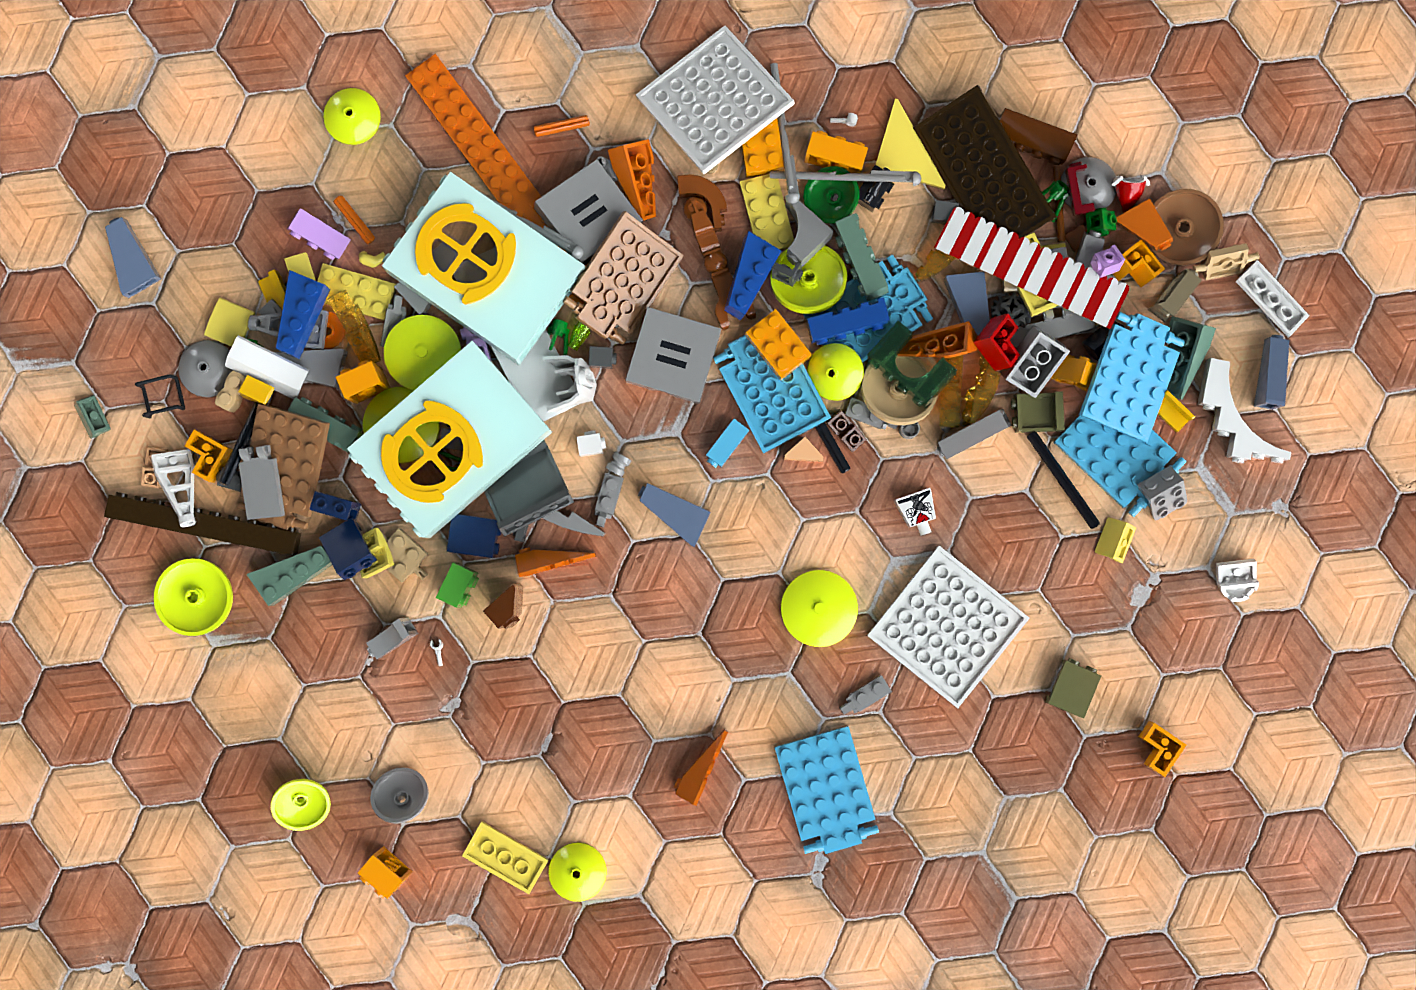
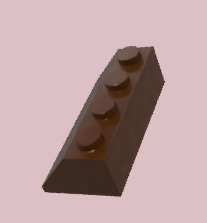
(1038, 137)
(506, 608)

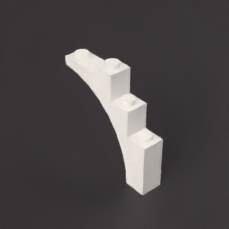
(1243, 442)

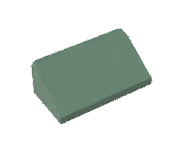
(92, 416)

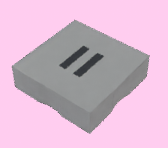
(585, 208)
(673, 355)

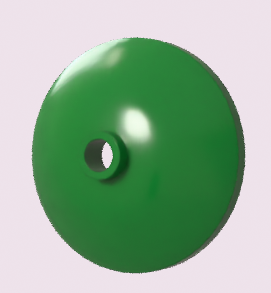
(820, 194)

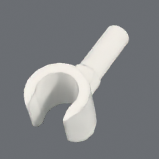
(850, 121)
(437, 651)

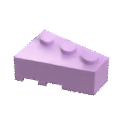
(318, 234)

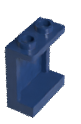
(334, 506)
(474, 536)
(347, 549)

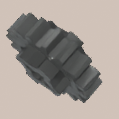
(1005, 305)

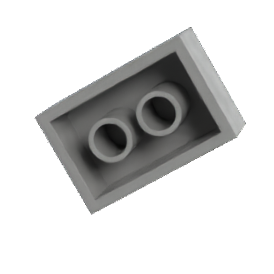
(1037, 361)

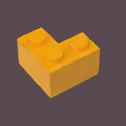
(1139, 264)
(1075, 372)
(212, 452)
(1166, 748)

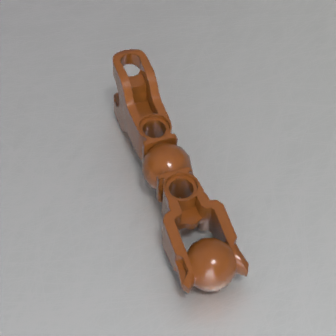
(714, 260)

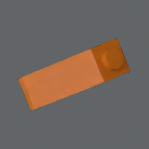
(1146, 224)

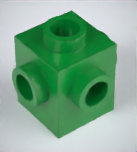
(1101, 221)

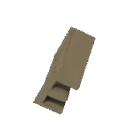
(1176, 294)

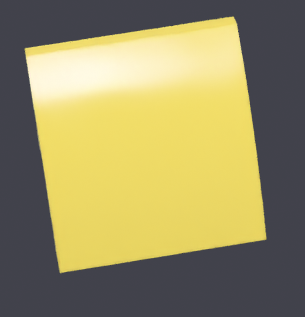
(228, 322)
(380, 549)

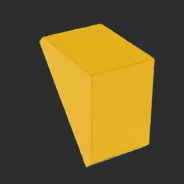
(256, 390)

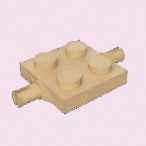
(1226, 261)
(406, 556)

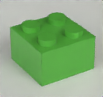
(457, 585)

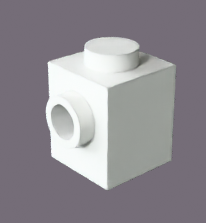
(591, 444)

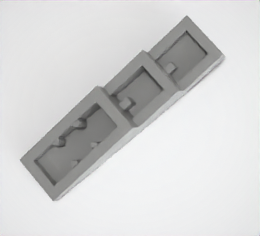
(574, 523)

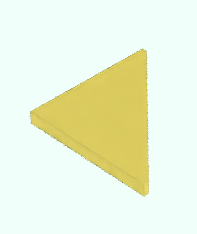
(904, 151)

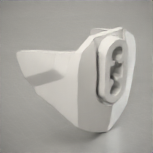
(584, 381)

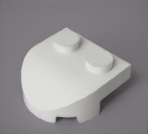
(1237, 579)

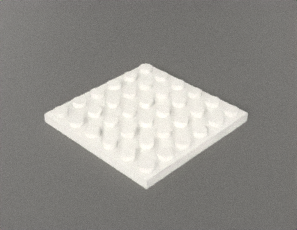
(715, 99)
(948, 626)

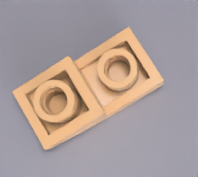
(148, 477)

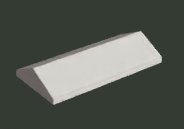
(1272, 298)
(266, 366)

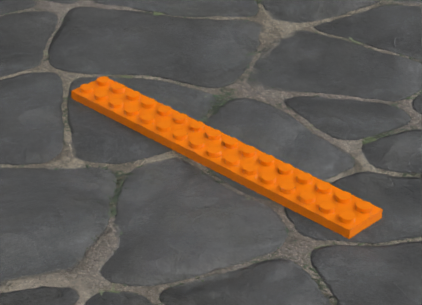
(476, 140)

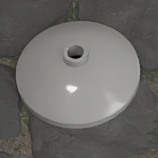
(1102, 191)
(212, 379)
(394, 787)

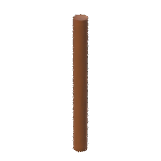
(1060, 218)

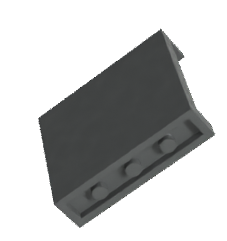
(528, 491)

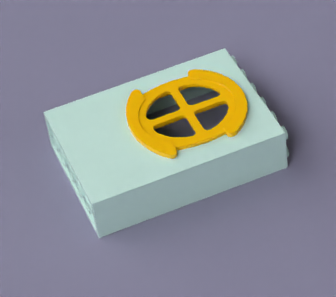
(519, 291)
(480, 409)

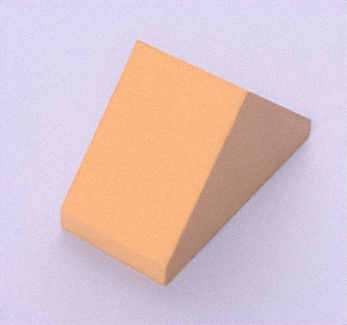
(804, 452)

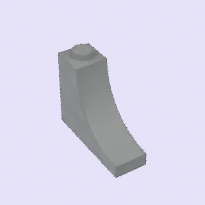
(811, 234)
(1089, 245)
(391, 638)

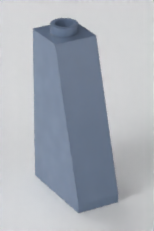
(130, 259)
(969, 298)
(1273, 373)
(677, 513)

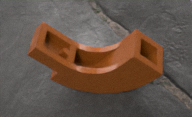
(703, 188)

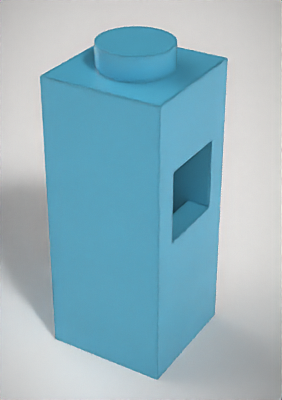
(726, 443)

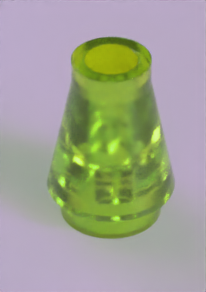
(578, 336)

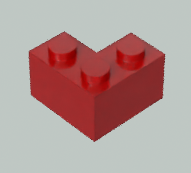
(995, 342)

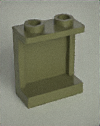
(1038, 414)
(1074, 688)

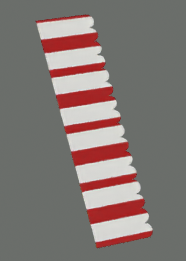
(1032, 268)

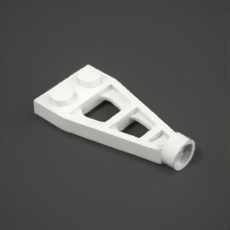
(175, 462)

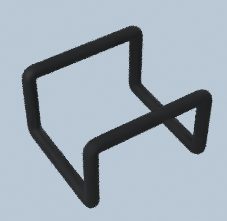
(149, 413)

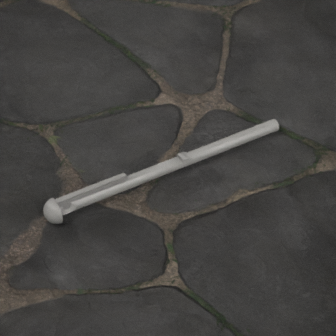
(789, 162)
(876, 176)
(564, 243)

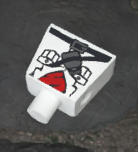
(917, 510)

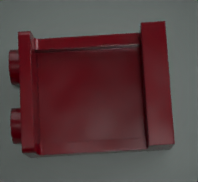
(1072, 182)

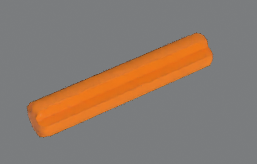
(562, 125)
(354, 219)

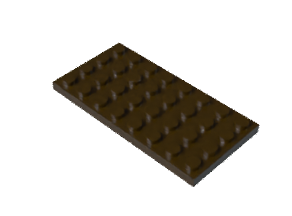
(983, 165)

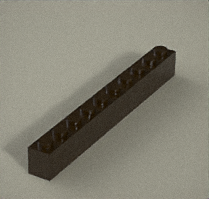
(206, 525)

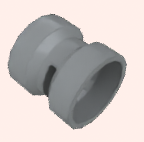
(912, 430)
(618, 464)

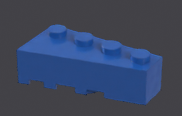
(751, 271)
(300, 312)
(848, 322)

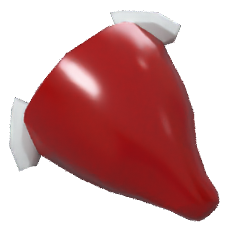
(1129, 190)

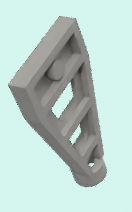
(317, 336)

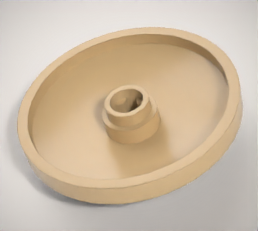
(887, 400)

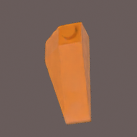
(634, 172)
(942, 343)
(538, 561)
(695, 778)

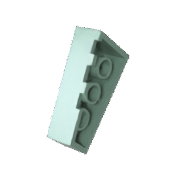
(861, 258)
(339, 433)
(288, 575)

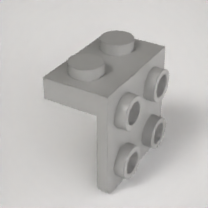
(1164, 492)

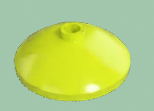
(356, 127)
(847, 369)
(304, 812)
(579, 858)

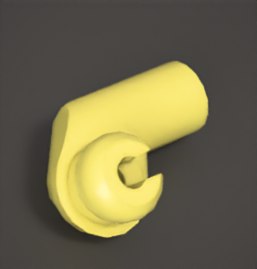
(370, 260)

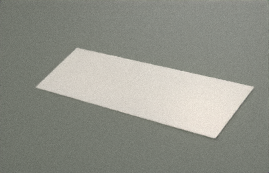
(533, 377)

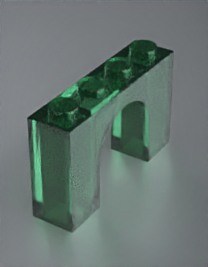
(921, 389)

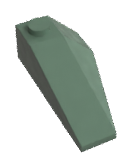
(1196, 345)

